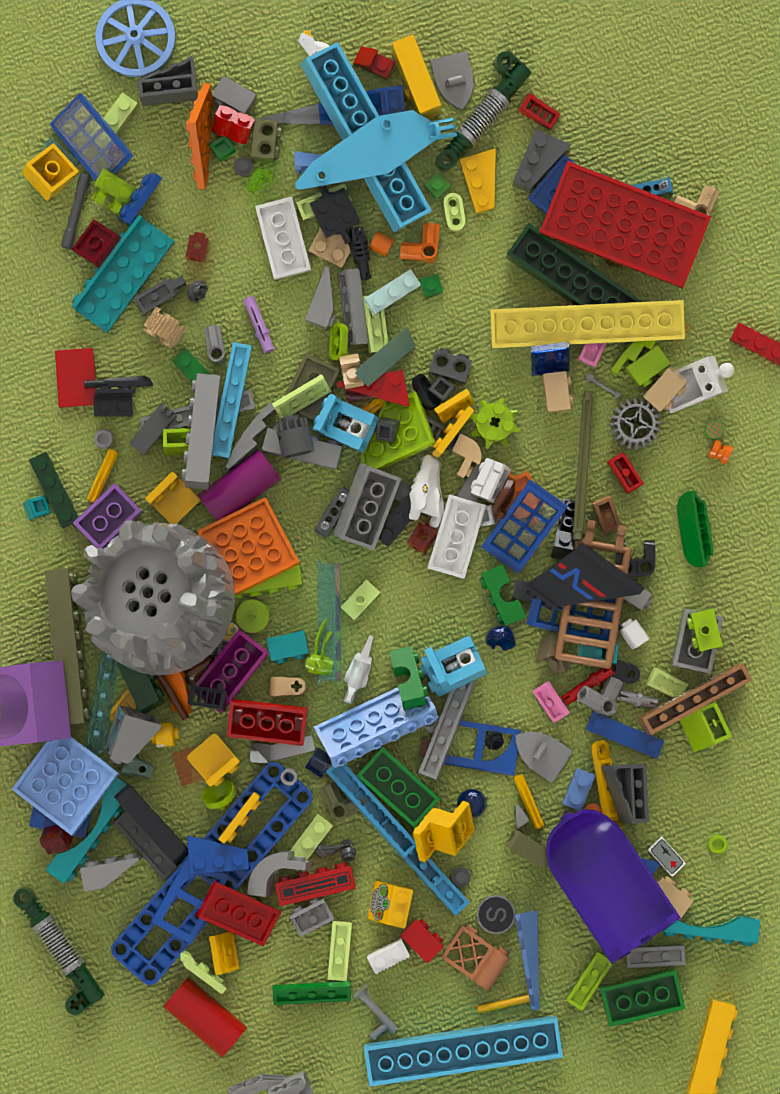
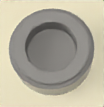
(103, 439)

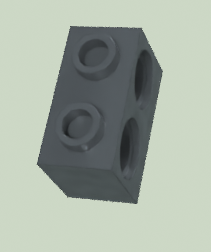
(449, 371)

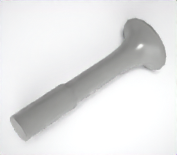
(385, 1020)

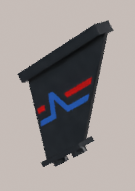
(581, 579)

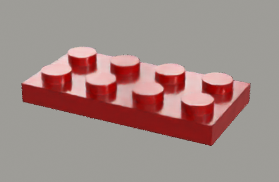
(238, 913)

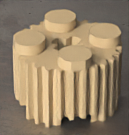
(165, 327)

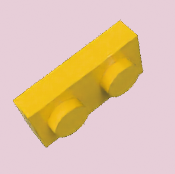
(450, 408)

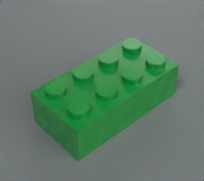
(398, 787)
(642, 997)

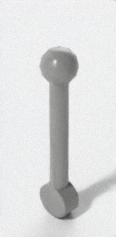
(590, 378)

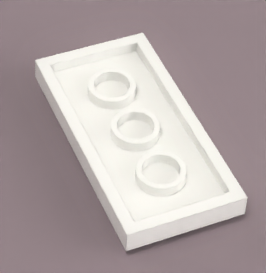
(283, 238)
(456, 536)

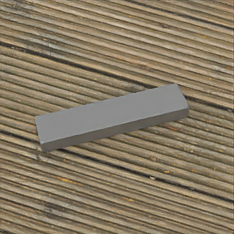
(353, 307)

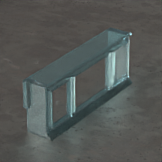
(330, 608)

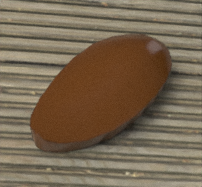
(504, 499)
(194, 673)

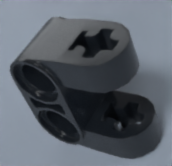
(649, 557)

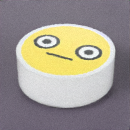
(232, 629)

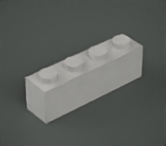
(325, 454)

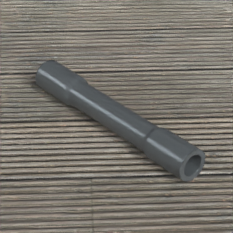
(81, 190)

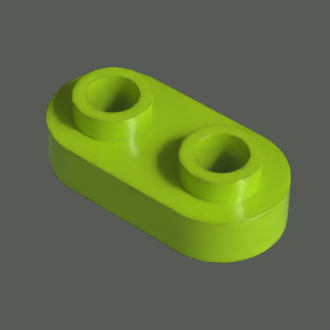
(338, 341)

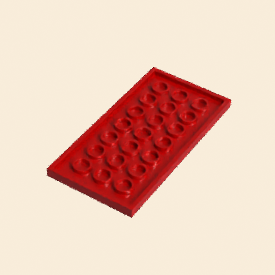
(625, 224)

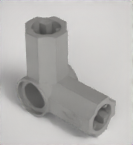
(607, 696)

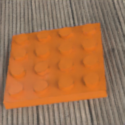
(251, 545)

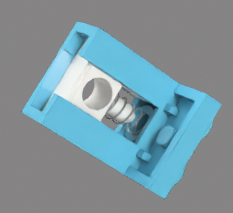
(331, 417)
(434, 664)

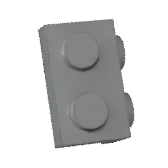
(311, 917)

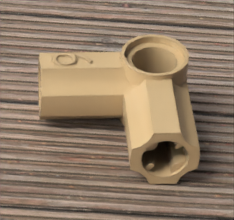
(705, 202)

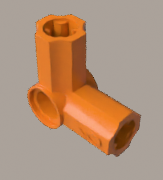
(416, 251)

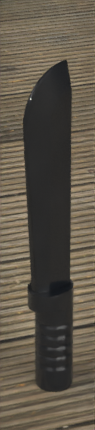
(136, 381)

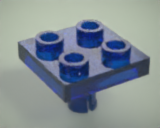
(550, 358)

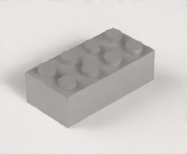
(367, 506)

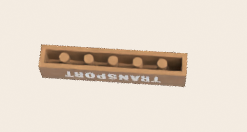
(694, 698)

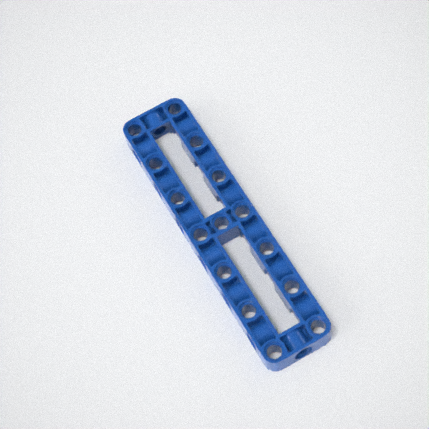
(262, 844)

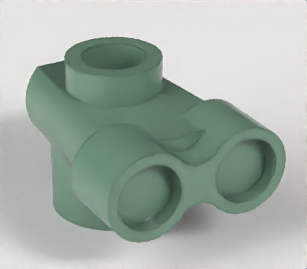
(134, 765)

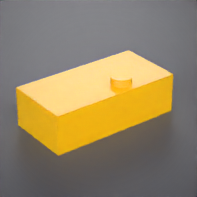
(416, 77)

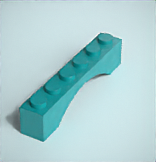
(65, 863)
(739, 929)

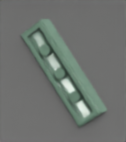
(385, 358)

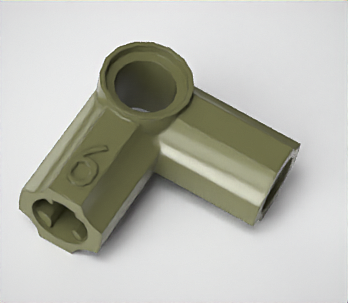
(333, 798)

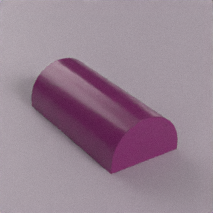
(239, 486)
(233, 667)

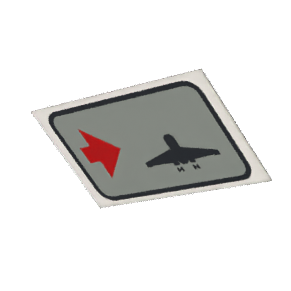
(666, 856)

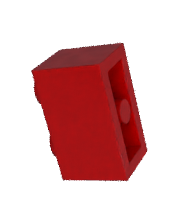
(422, 940)

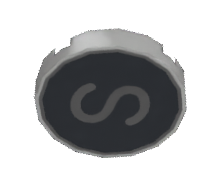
(495, 914)

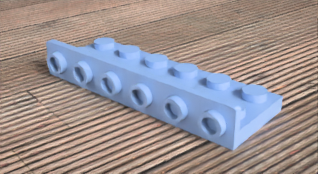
(371, 726)

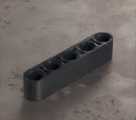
(152, 823)

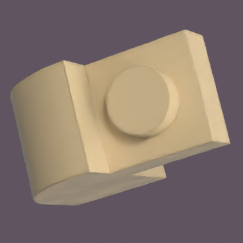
(349, 366)
(468, 450)

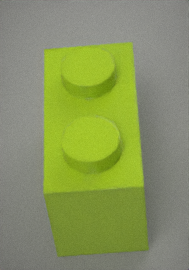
(647, 367)

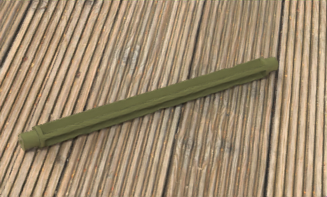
(582, 466)

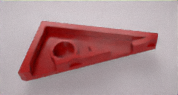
(388, 387)

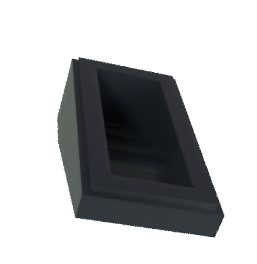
(222, 699)

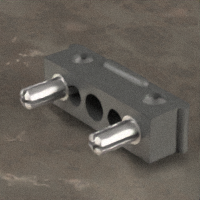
(324, 528)

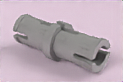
(638, 699)

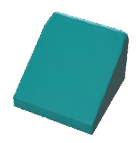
(36, 507)

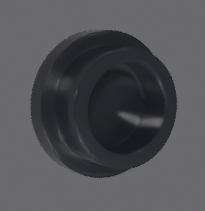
(494, 741)

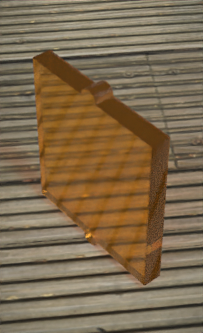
(185, 770)

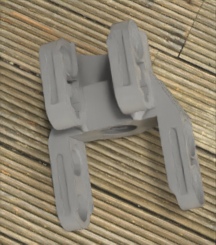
(274, 1084)

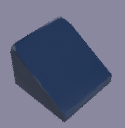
(319, 762)

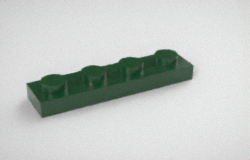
(54, 489)

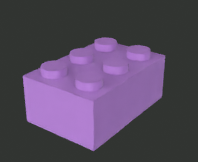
(106, 516)

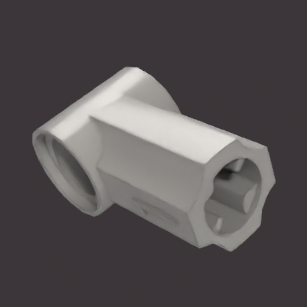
(215, 343)

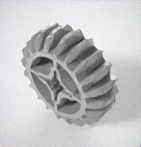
(643, 425)

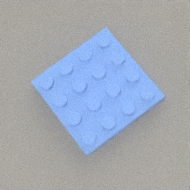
(65, 782)

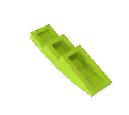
(631, 354)

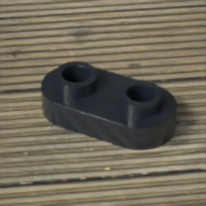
(421, 386)
(621, 672)

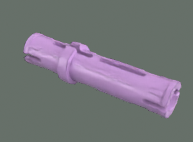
(266, 343)

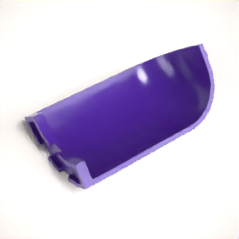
(607, 882)

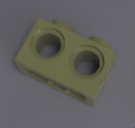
(261, 140)

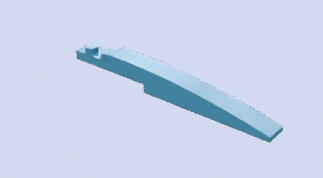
(397, 838)

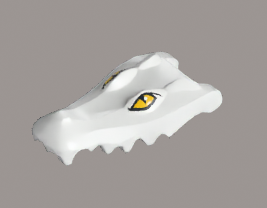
(426, 491)

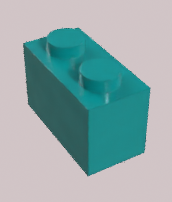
(288, 646)

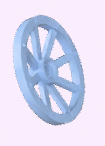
(135, 41)

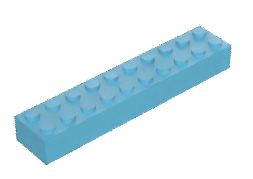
(349, 111)
(463, 1050)

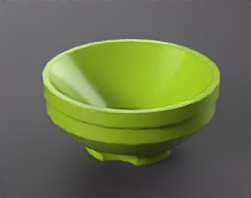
(213, 795)

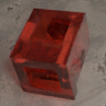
(197, 254)
(420, 531)

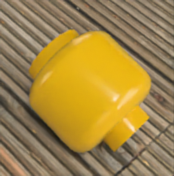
(166, 735)

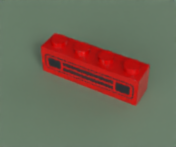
(315, 885)

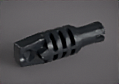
(360, 252)

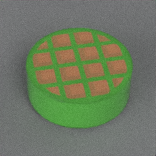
(714, 430)

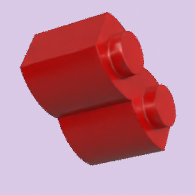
(233, 124)

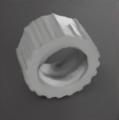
(289, 771)

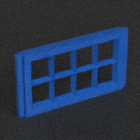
(534, 613)

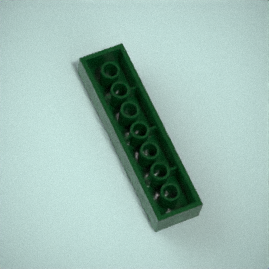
(564, 271)

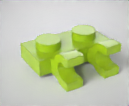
(114, 186)

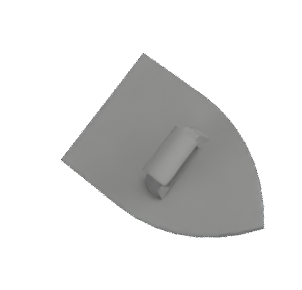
(454, 78)
(542, 753)

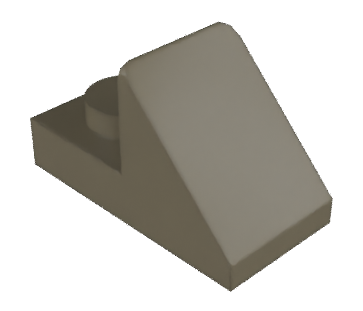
(547, 650)

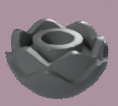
(197, 290)

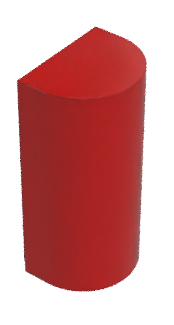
(625, 473)

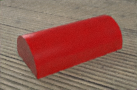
(267, 722)
(205, 1017)

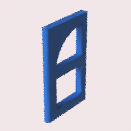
(503, 764)
(175, 890)

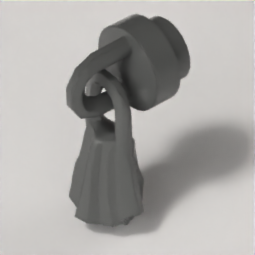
(346, 852)

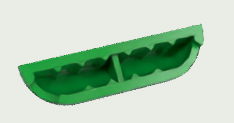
(694, 529)

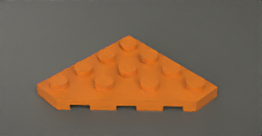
(200, 128)

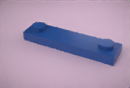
(624, 735)

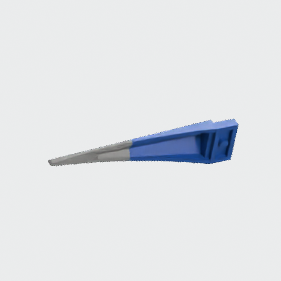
(385, 100)

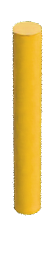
(503, 1004)

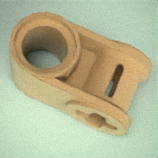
(284, 686)

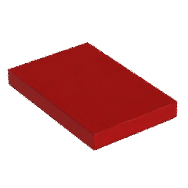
(72, 370)

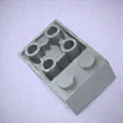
(99, 875)

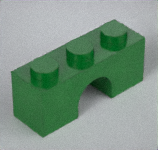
(507, 611)
(404, 663)

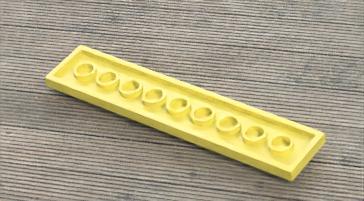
(588, 323)

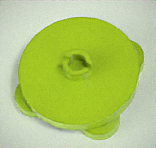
(252, 616)

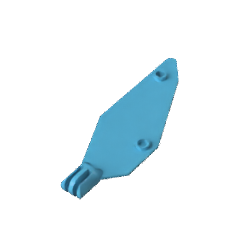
(375, 148)

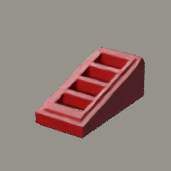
(535, 117)

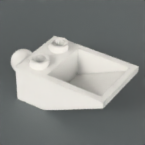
(698, 382)

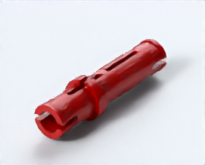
(594, 680)

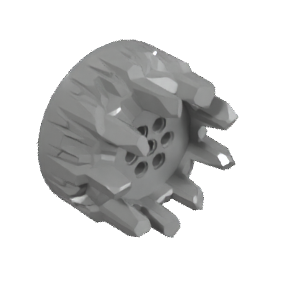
(184, 627)

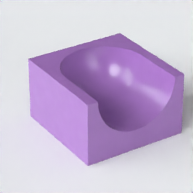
(33, 703)

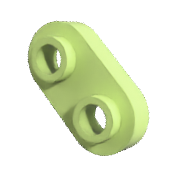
(453, 213)

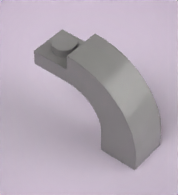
(263, 874)

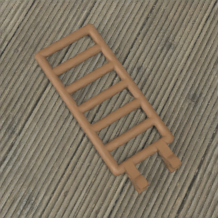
(615, 607)

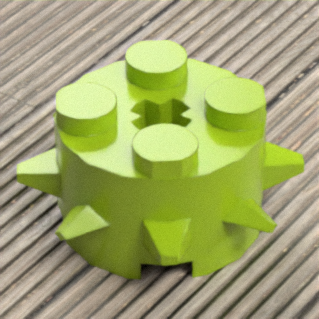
(490, 433)

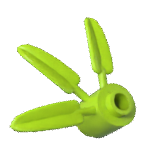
(320, 663)

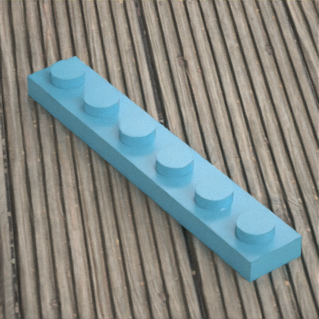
(231, 399)

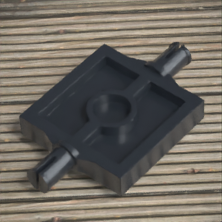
(335, 213)

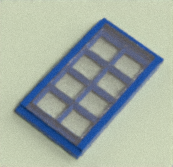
(90, 138)
(524, 526)

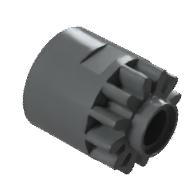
(294, 436)

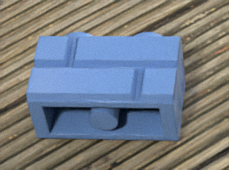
(578, 789)

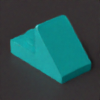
(596, 653)

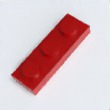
(756, 343)

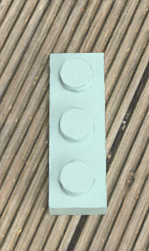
(392, 292)

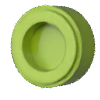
(717, 844)

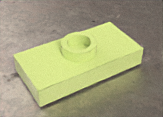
(360, 599)
(666, 683)

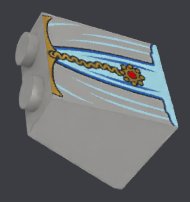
(129, 734)

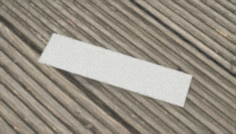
(281, 750)

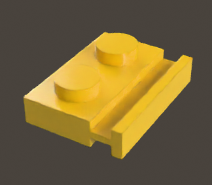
(224, 952)

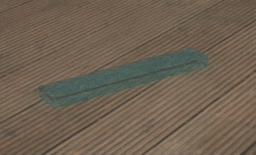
(102, 704)

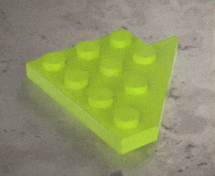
(412, 435)

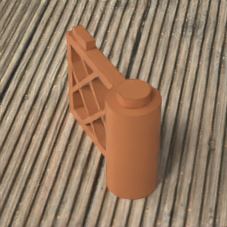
(489, 967)

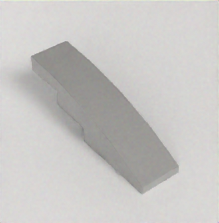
(246, 443)

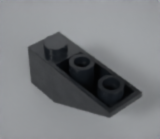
(563, 540)

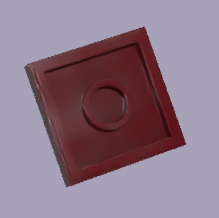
(96, 243)

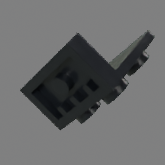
(113, 402)

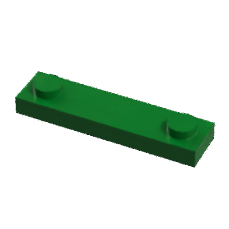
(311, 993)

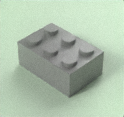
(685, 655)

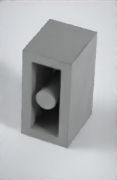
(233, 96)

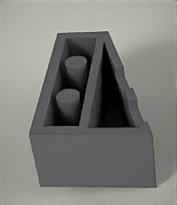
(169, 85)
(538, 160)
(628, 791)

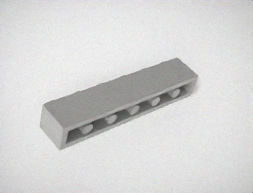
(202, 431)

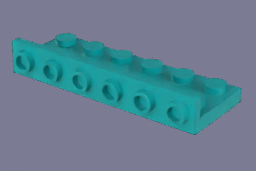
(122, 274)

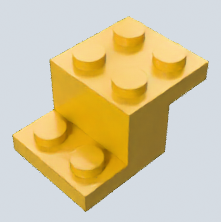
(443, 831)

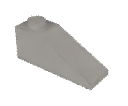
(321, 308)

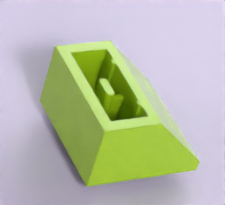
(705, 727)

